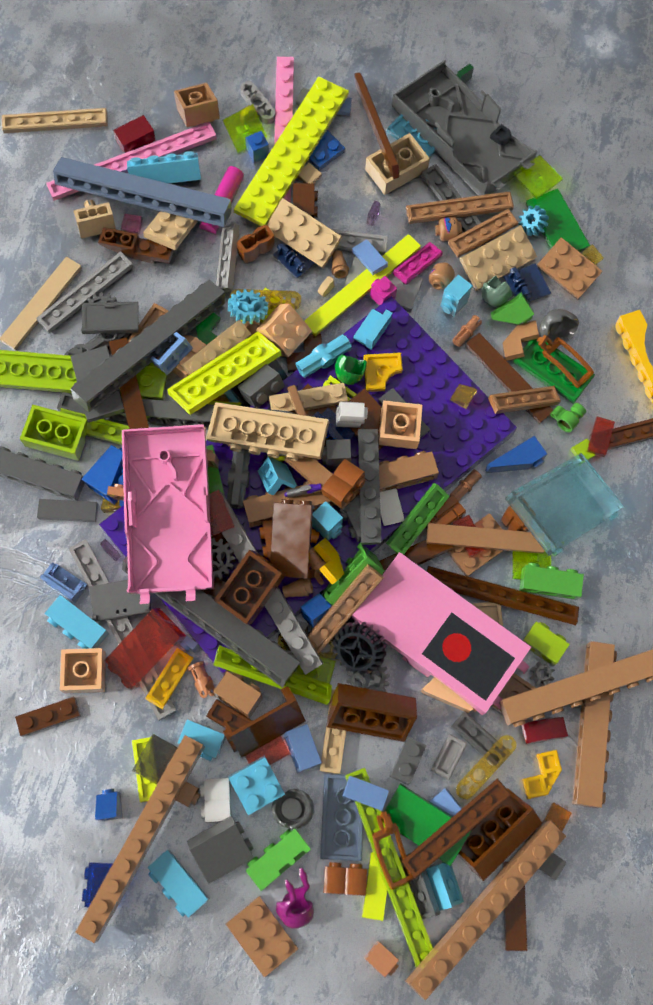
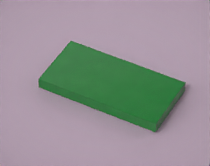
(560, 221)
(551, 375)
(420, 819)

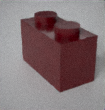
(134, 134)

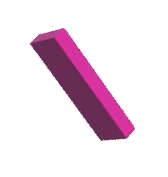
(417, 263)

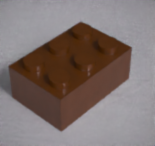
(250, 587)

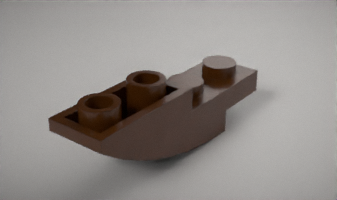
(135, 247)

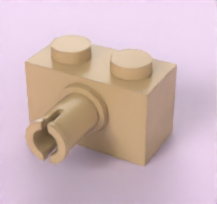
(93, 219)

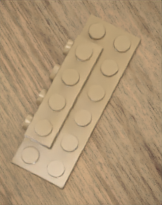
(267, 431)

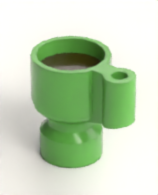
(568, 419)

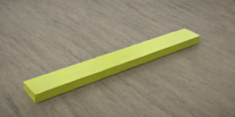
(360, 286)

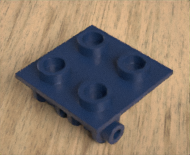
(292, 260)
(528, 281)

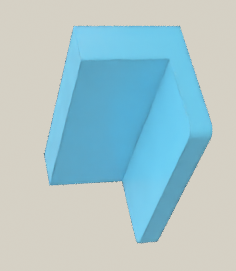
(373, 328)
(274, 474)
(444, 886)

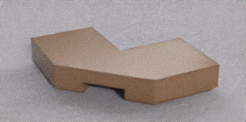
(513, 343)

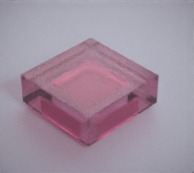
(131, 223)

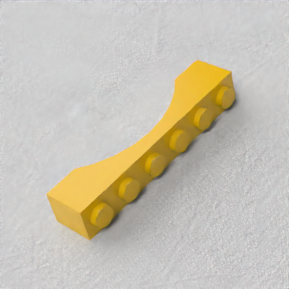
(632, 330)

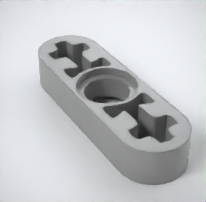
(257, 95)

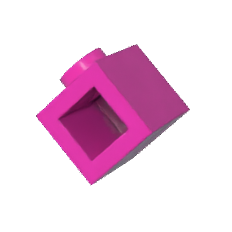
(382, 290)

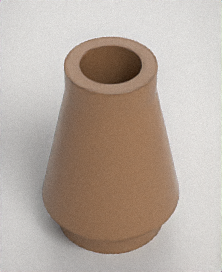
(339, 266)
(298, 588)

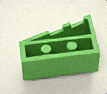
(353, 569)
(277, 858)

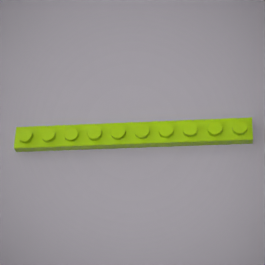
(402, 896)

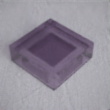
(373, 213)
(110, 550)

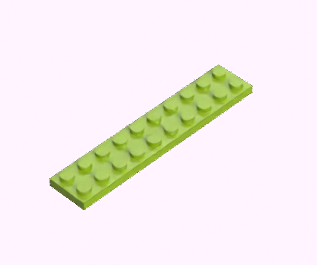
(57, 374)

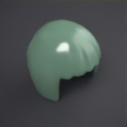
(496, 293)

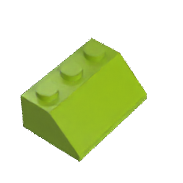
(54, 432)

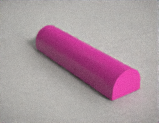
(227, 188)

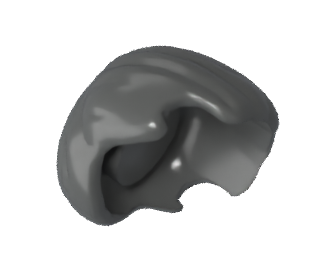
(559, 324)
(293, 809)

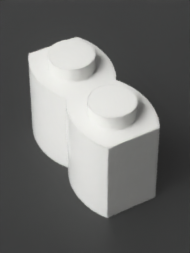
(351, 414)
(217, 800)

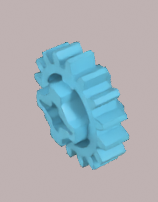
(247, 306)

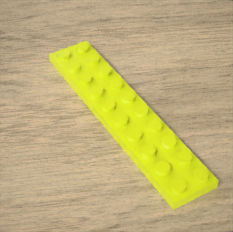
(291, 152)

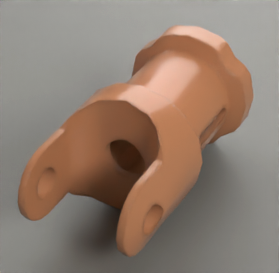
(315, 564)
(202, 680)

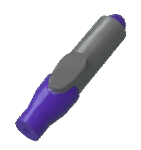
(307, 489)

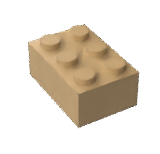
(411, 162)

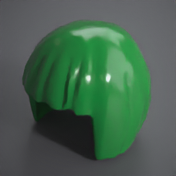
(349, 369)

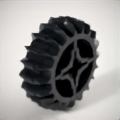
(366, 645)

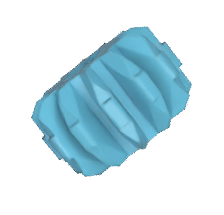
(532, 214)

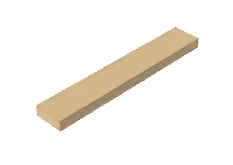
(54, 120)
(40, 303)

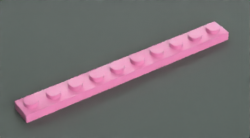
(284, 98)
(173, 144)

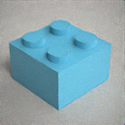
(256, 785)

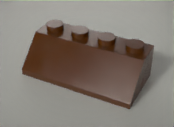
(372, 712)
(498, 836)

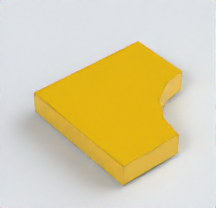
(381, 368)

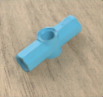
(323, 356)

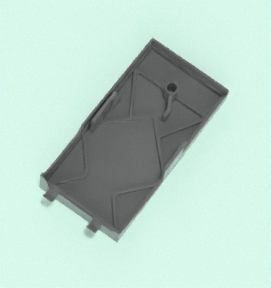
(462, 129)

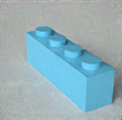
(168, 168)

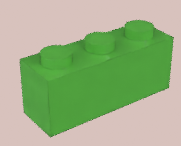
(551, 581)

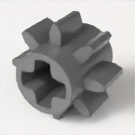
(547, 673)

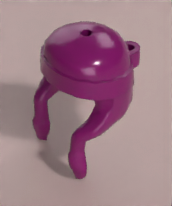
(295, 909)

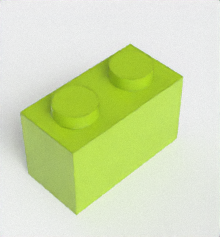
(545, 643)

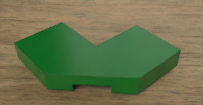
(205, 328)

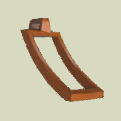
(548, 349)
(389, 829)

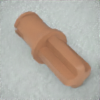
(467, 331)
(466, 484)

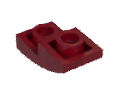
(544, 730)

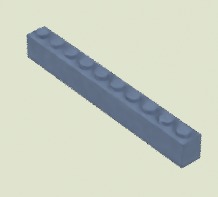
(142, 191)

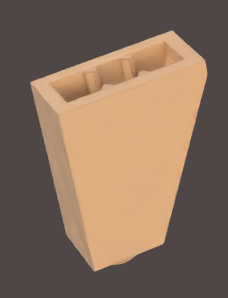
(440, 692)

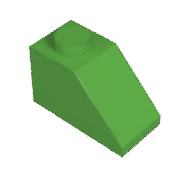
(514, 311)

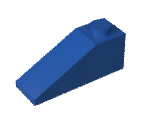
(519, 458)

